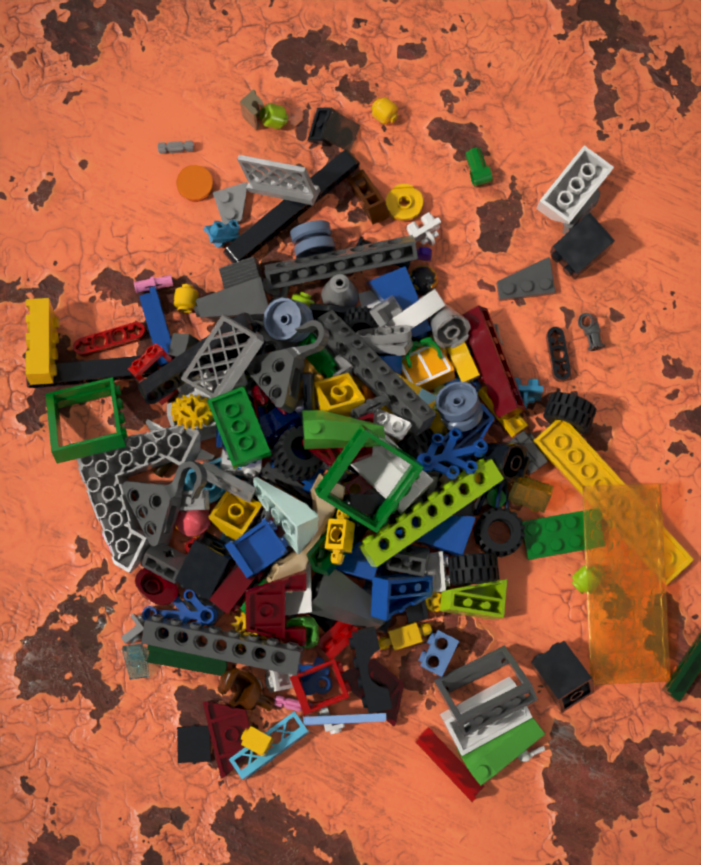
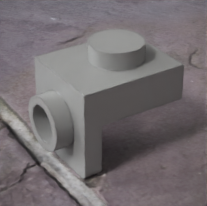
(134, 634)

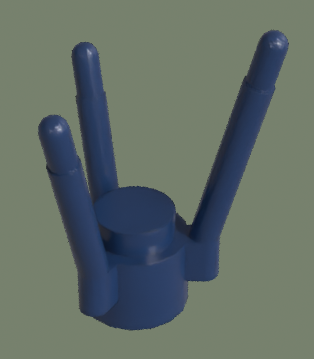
(500, 486)

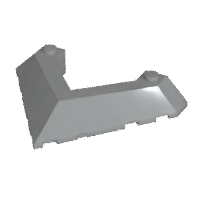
(108, 471)

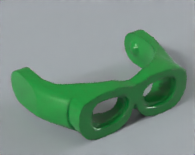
(428, 342)

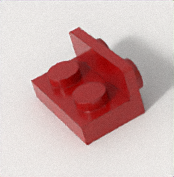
(336, 638)

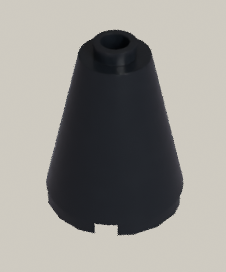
(509, 459)

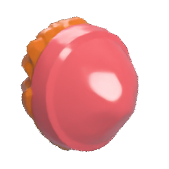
(193, 522)

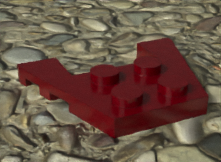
(267, 608)

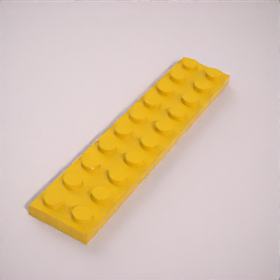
(586, 468)

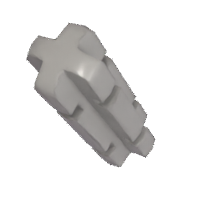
(176, 146)

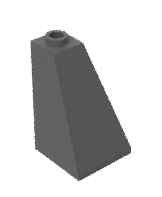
(241, 298)
(342, 600)

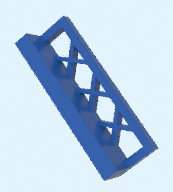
(156, 321)

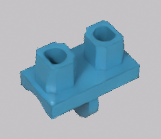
(221, 233)
(530, 392)

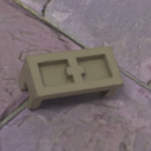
(250, 108)

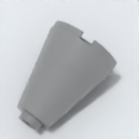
(340, 292)
(449, 327)

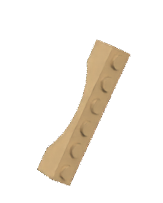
(294, 562)

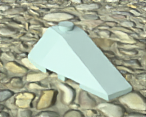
(291, 514)

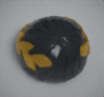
(423, 279)

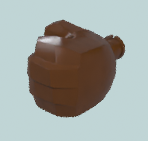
(247, 689)

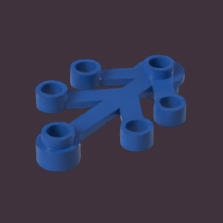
(451, 456)
(184, 612)

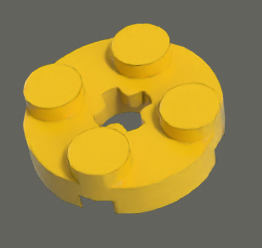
(401, 212)

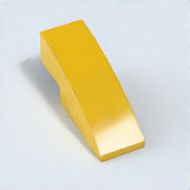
(463, 363)

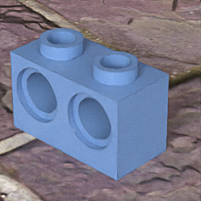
(443, 655)

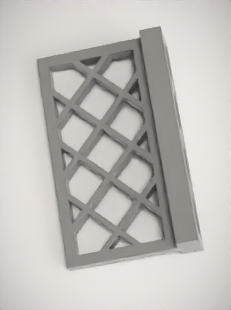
(282, 186)
(238, 365)

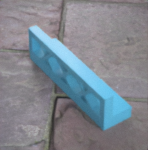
(275, 751)

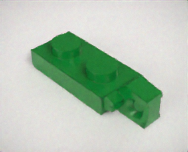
(321, 360)

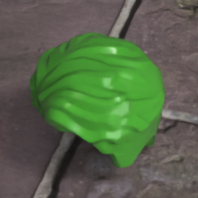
(312, 631)

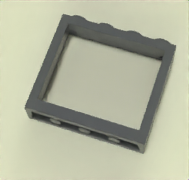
(494, 708)

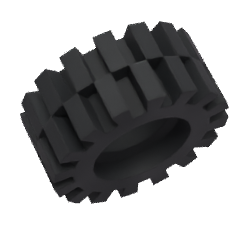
(359, 315)

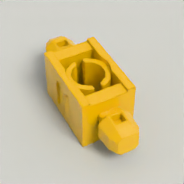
(345, 543)
(405, 636)

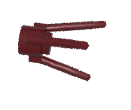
(260, 398)

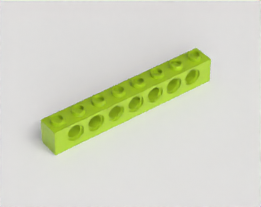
(489, 477)

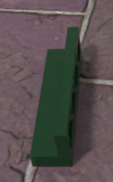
(323, 563)
(186, 661)
(685, 672)

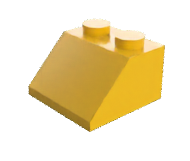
(338, 395)
(235, 515)

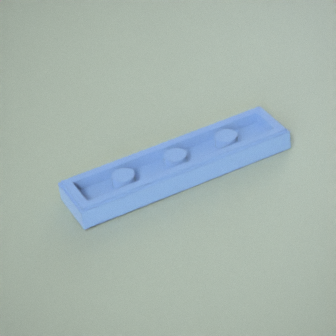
(340, 719)

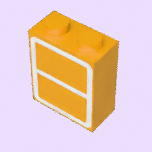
(428, 369)

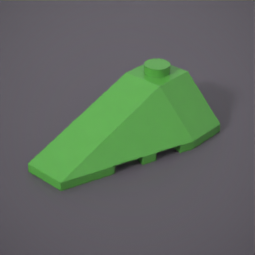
(333, 430)
(499, 752)

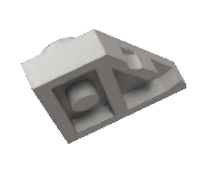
(231, 202)

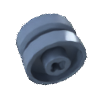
(312, 238)
(284, 316)
(459, 406)

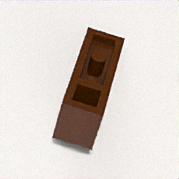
(368, 197)

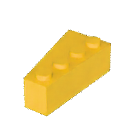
(41, 341)

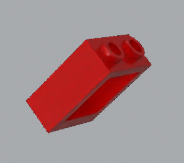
(140, 365)
(300, 692)

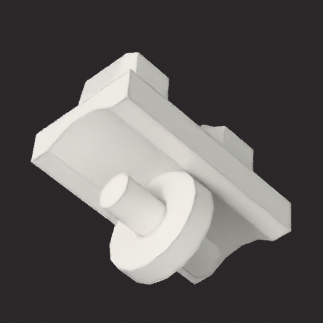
(430, 225)

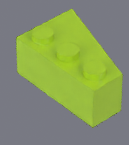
(477, 600)

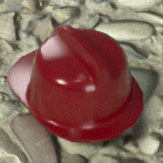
(155, 587)

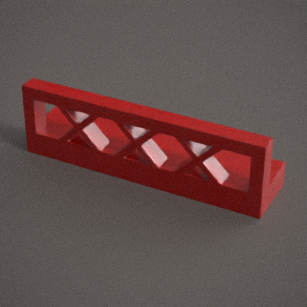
(449, 763)

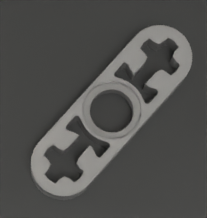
(385, 335)

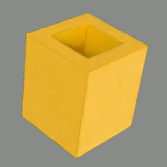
(256, 741)

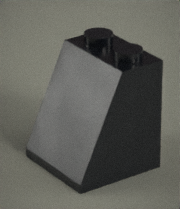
(582, 246)
(205, 566)
(563, 675)

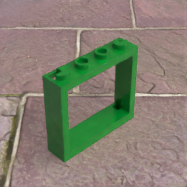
(77, 395)
(342, 462)

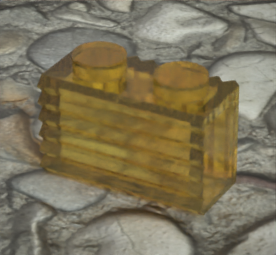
(530, 493)

